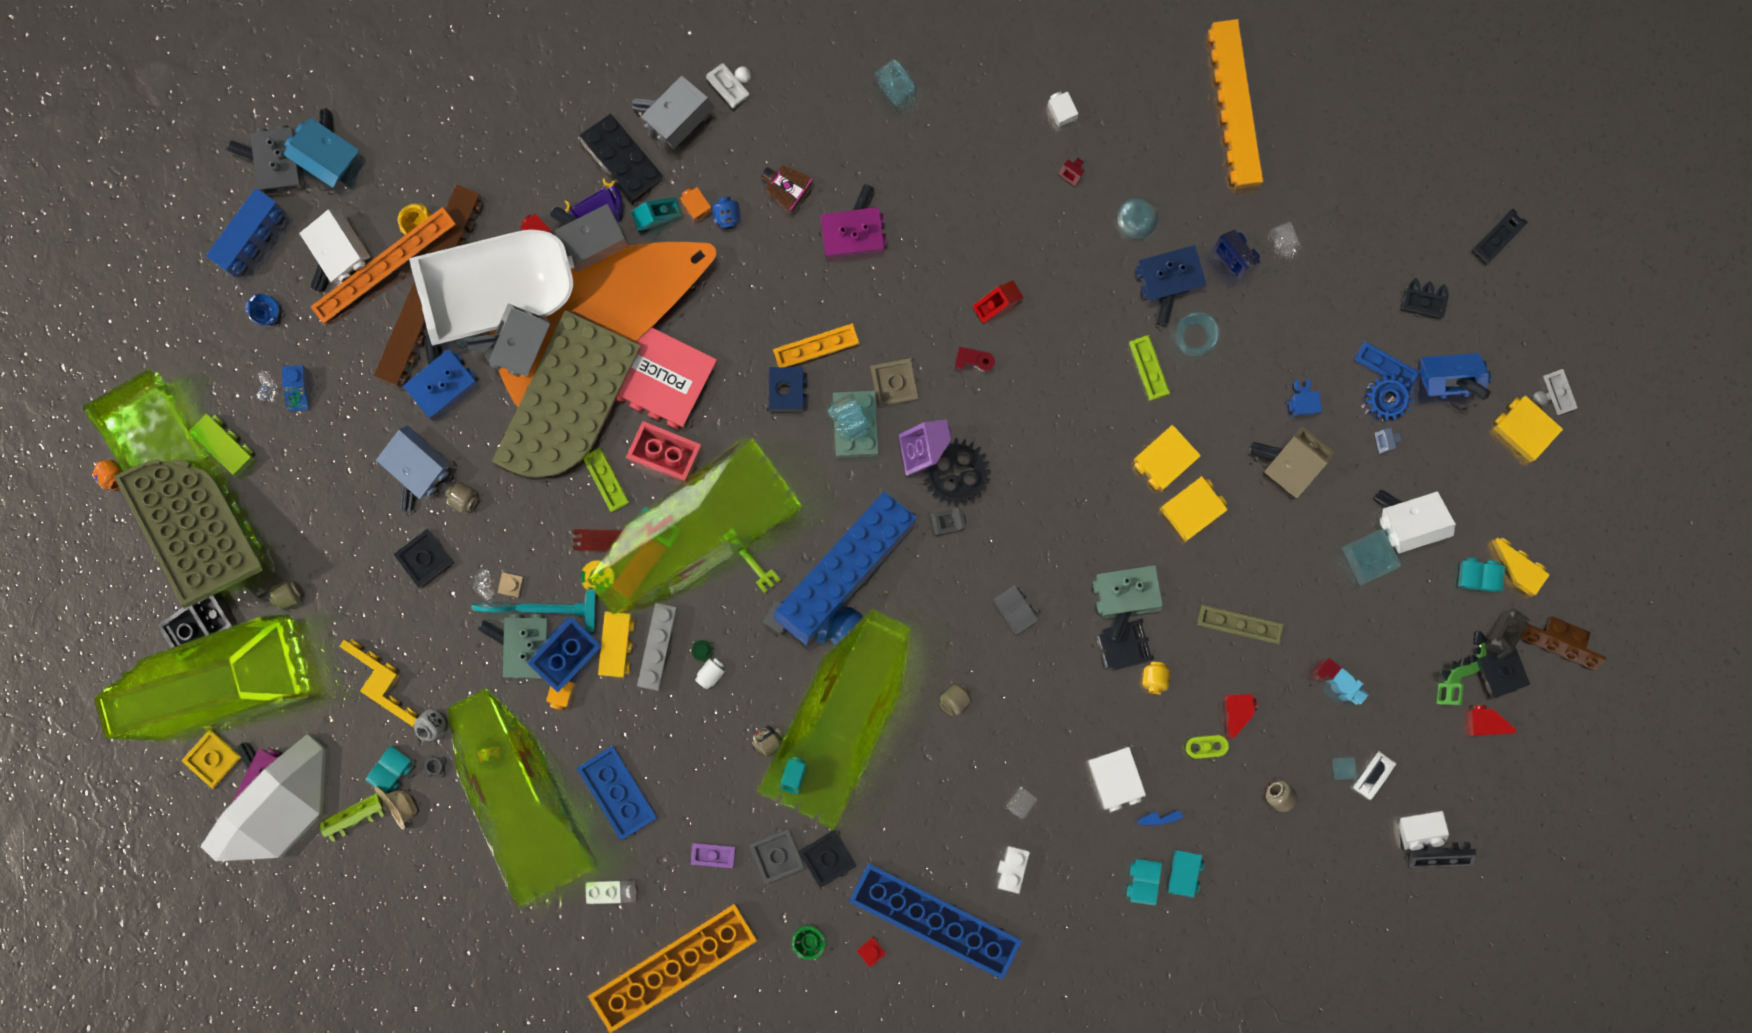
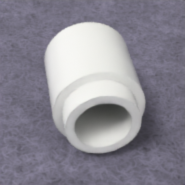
(710, 673)

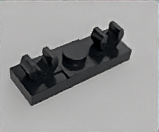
(1443, 857)

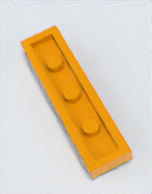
(816, 346)

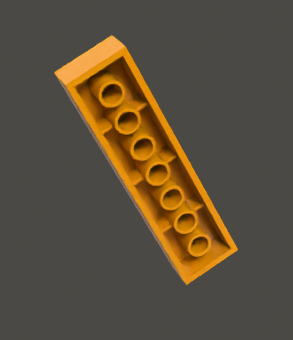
(672, 968)

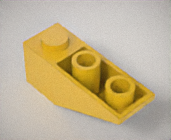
(1523, 572)

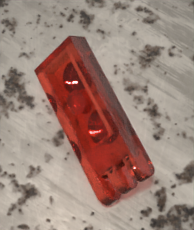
(595, 539)

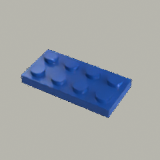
(616, 793)

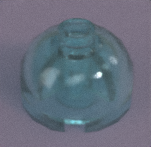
(1137, 217)

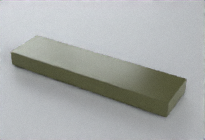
(1240, 624)

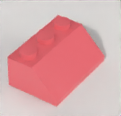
(664, 451)

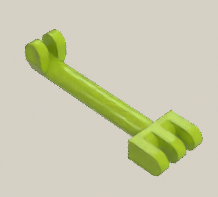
(764, 576)

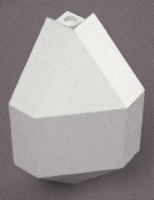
(273, 807)

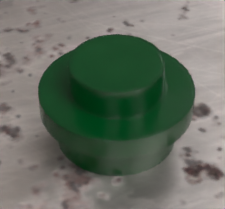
(702, 650)

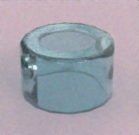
(895, 82)
(1205, 321)

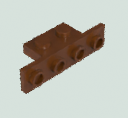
(1565, 641)

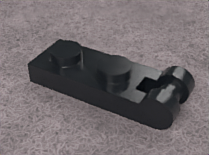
(1499, 236)

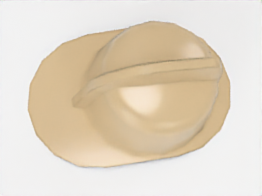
(399, 804)

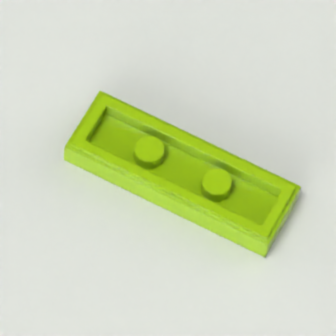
(1149, 368)
(606, 480)

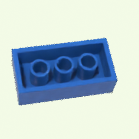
(245, 233)

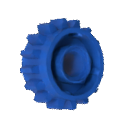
(1395, 407)

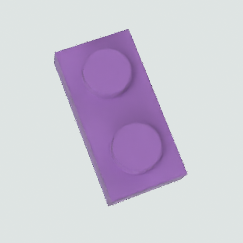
(712, 855)

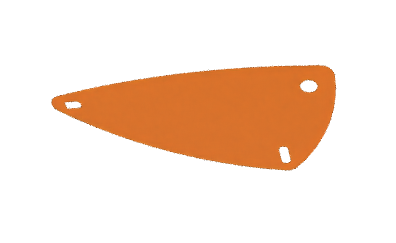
(624, 294)

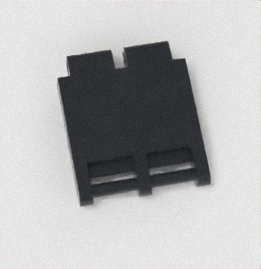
(1128, 650)

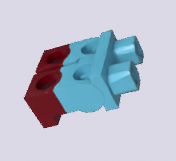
(1340, 681)

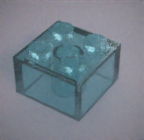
(1371, 557)

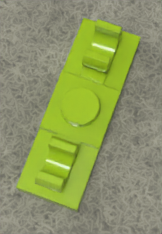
(351, 816)

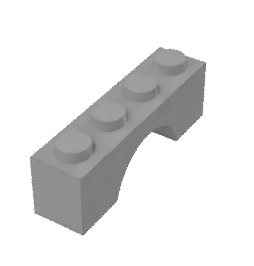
(657, 646)

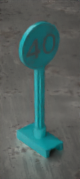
(584, 609)

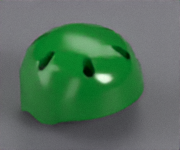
(809, 942)

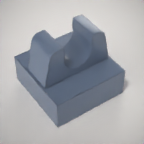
(1387, 440)

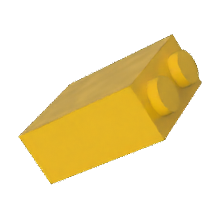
(1527, 428)
(1166, 458)
(1194, 508)

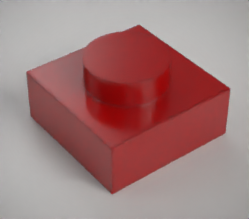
(871, 952)

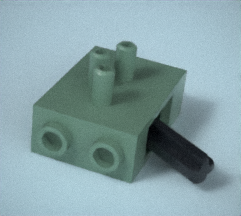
(1125, 595)
(520, 642)

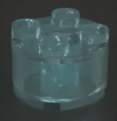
(850, 418)

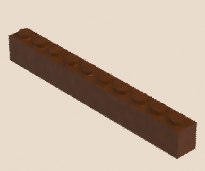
(411, 322)

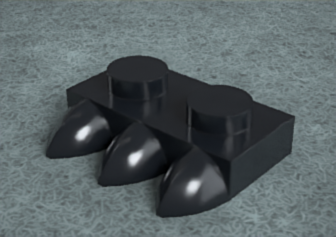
(1426, 301)

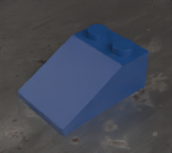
(563, 653)

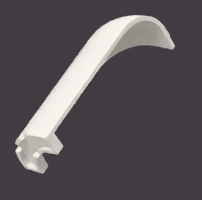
(472, 283)

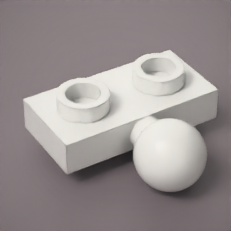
(730, 85)

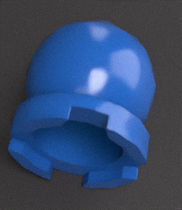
(839, 625)

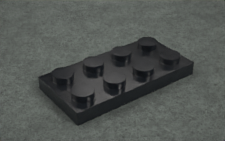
(620, 157)

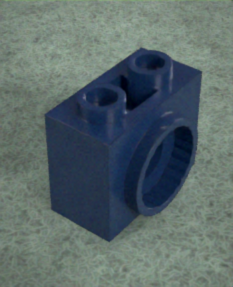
(795, 380)

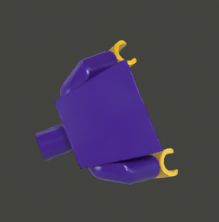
(608, 195)

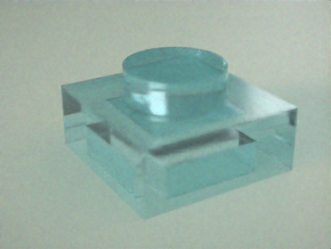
(1344, 768)

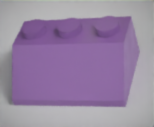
(924, 445)

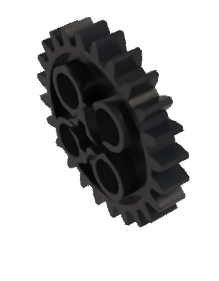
(962, 490)

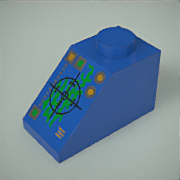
(295, 387)

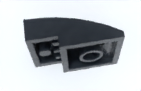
(197, 621)

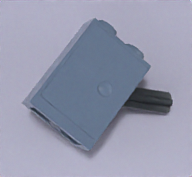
(414, 465)

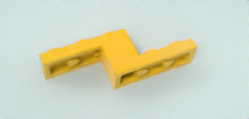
(379, 681)

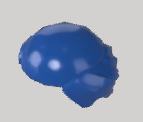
(262, 309)

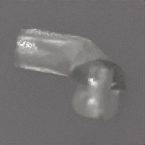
(267, 387)
(481, 584)

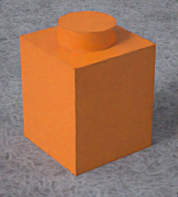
(695, 204)

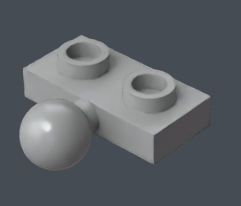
(1559, 392)

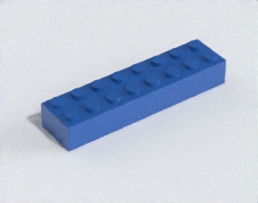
(845, 568)
(935, 921)

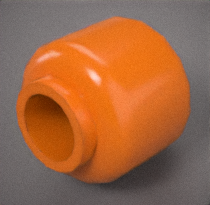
(105, 472)

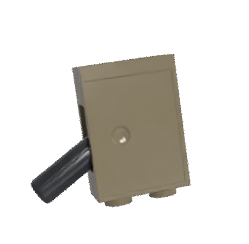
(1297, 462)

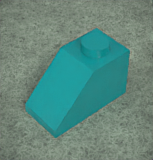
(656, 213)

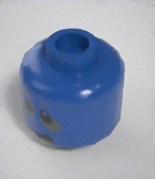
(726, 212)

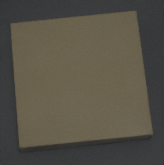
(894, 382)

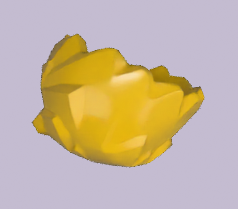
(412, 216)

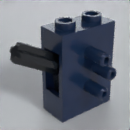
(1170, 276)

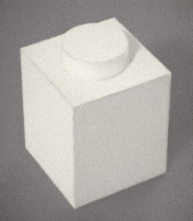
(1062, 108)

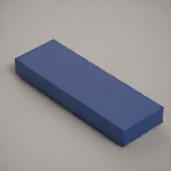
(1385, 364)

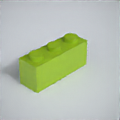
(223, 444)

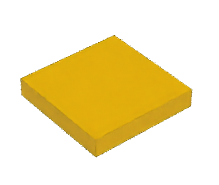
(211, 759)

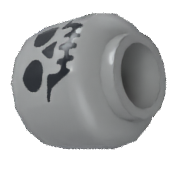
(429, 725)

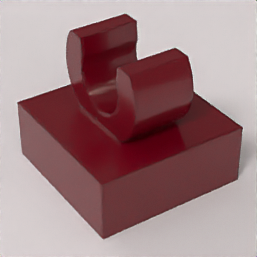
(1072, 171)

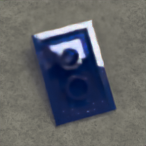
(1236, 254)

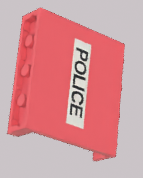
(666, 378)

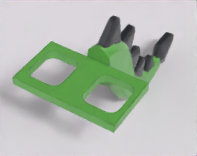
(1453, 678)

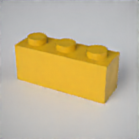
(616, 645)

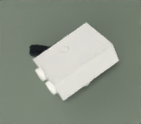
(334, 248)
(1415, 521)

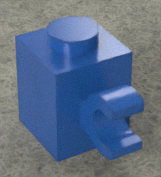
(1306, 402)

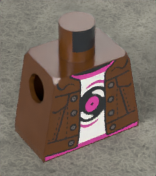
(787, 186)

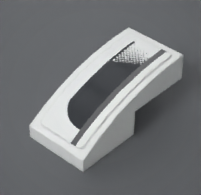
(1374, 775)

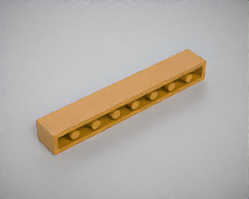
(1236, 104)

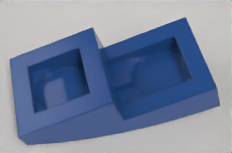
(1154, 819)

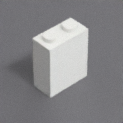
(1117, 779)

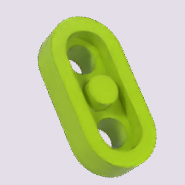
(1206, 746)

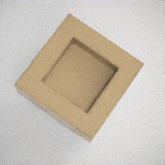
(510, 585)

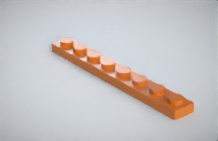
(383, 265)

